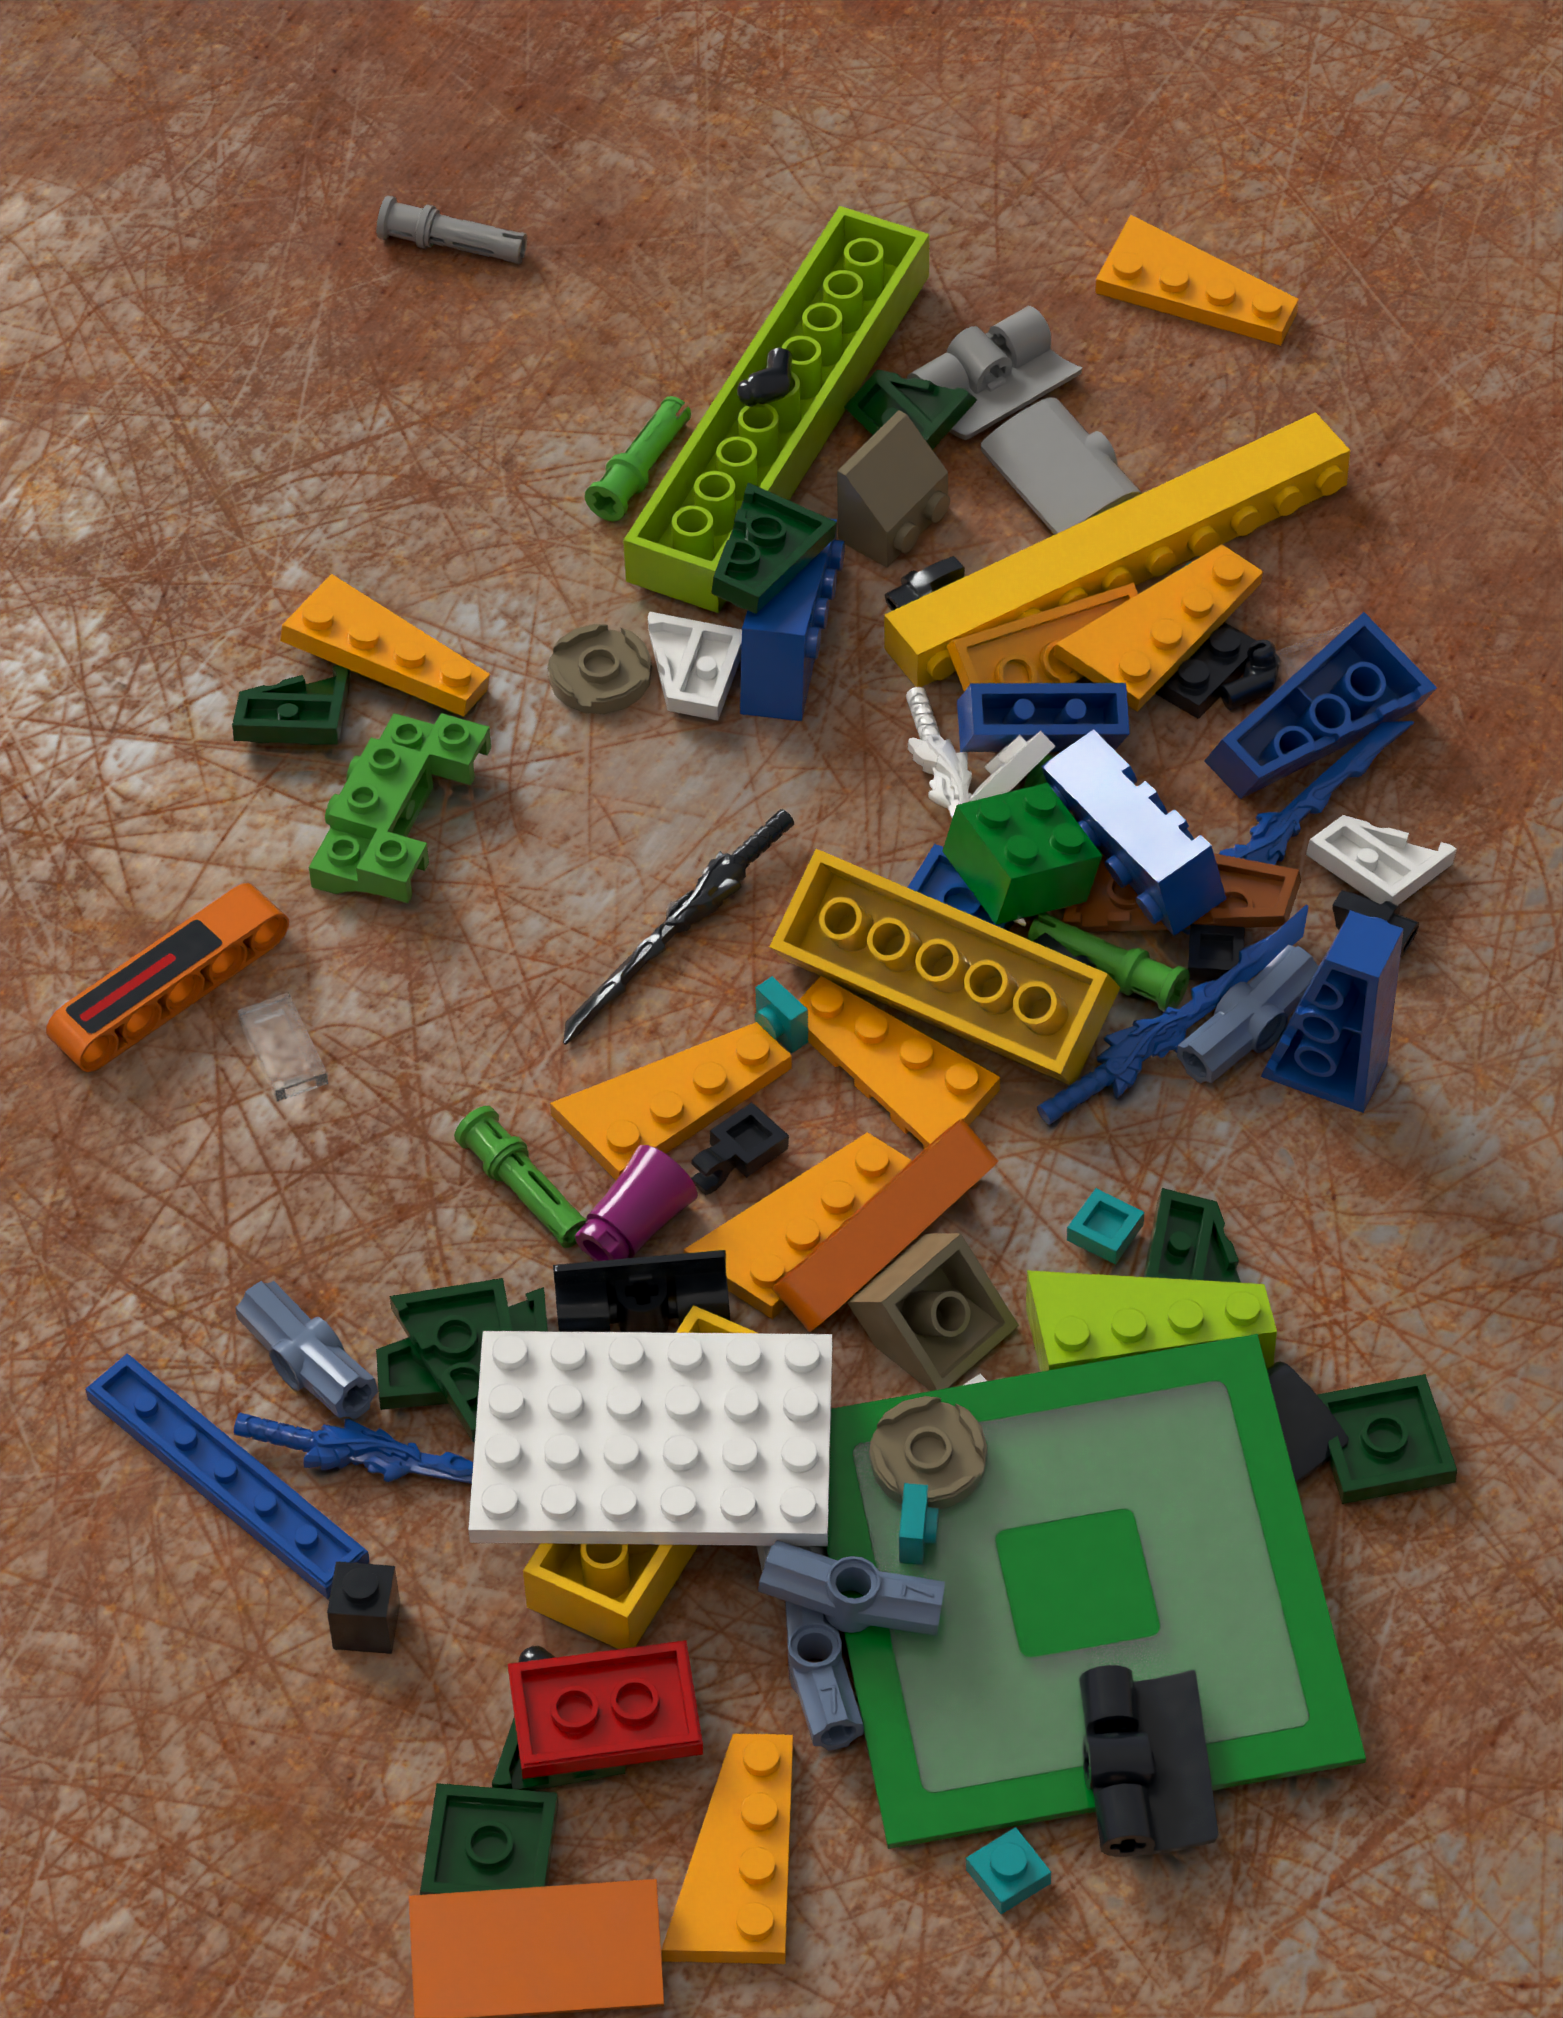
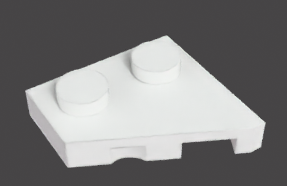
(694, 663)
(1012, 765)
(1377, 859)

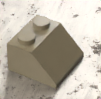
(890, 492)
(934, 1310)

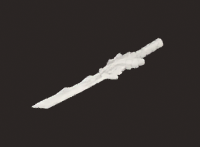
(939, 758)

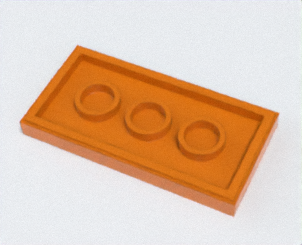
(536, 1950)

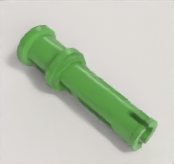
(628, 471)
(1129, 969)
(507, 1160)

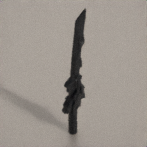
(717, 883)

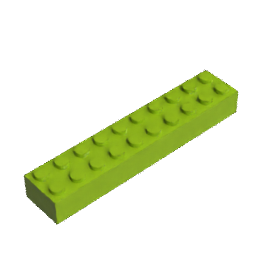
(835, 326)

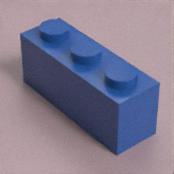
(1064, 712)

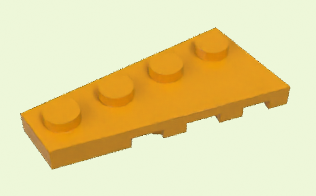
(1183, 281)
(1161, 626)
(373, 641)
(1026, 647)
(896, 1064)
(671, 1096)
(797, 1217)
(739, 1871)

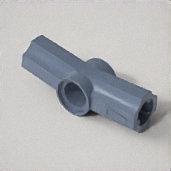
(1248, 1016)
(306, 1351)
(817, 1584)
(824, 1685)

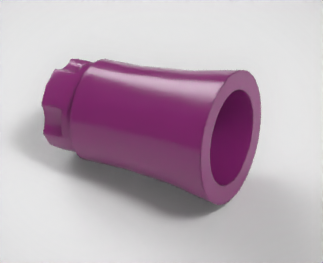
(636, 1206)

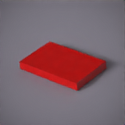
(605, 1709)

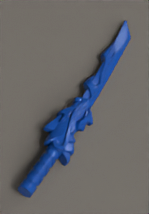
(1276, 828)
(1164, 1033)
(355, 1445)

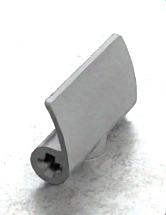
(1000, 369)
(1058, 465)

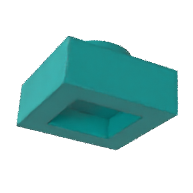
(781, 1014)
(1105, 1226)
(917, 1524)
(1008, 1870)

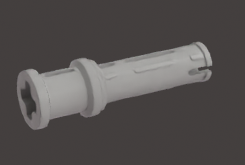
(430, 227)

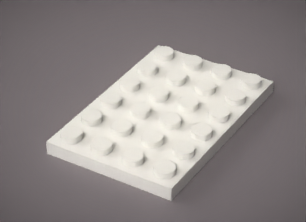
(652, 1438)

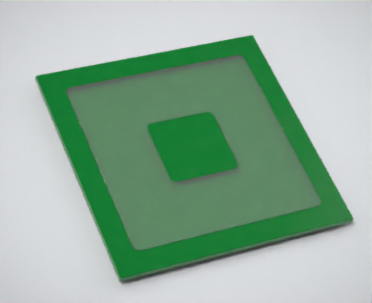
(1116, 1523)

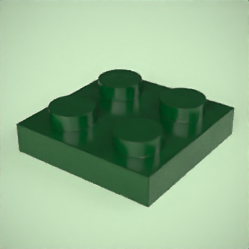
(1392, 1441)
(488, 1839)

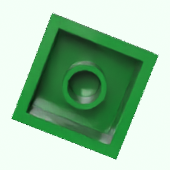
(1021, 853)

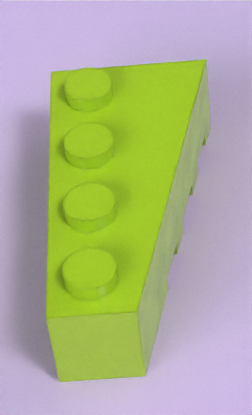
(1113, 1316)

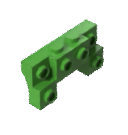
(382, 800)

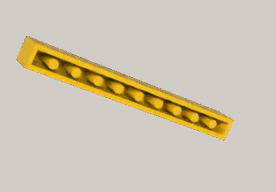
(1124, 543)

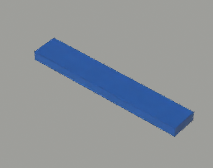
(224, 1473)

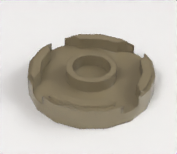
(599, 669)
(949, 1472)

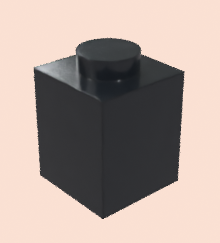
(363, 1607)

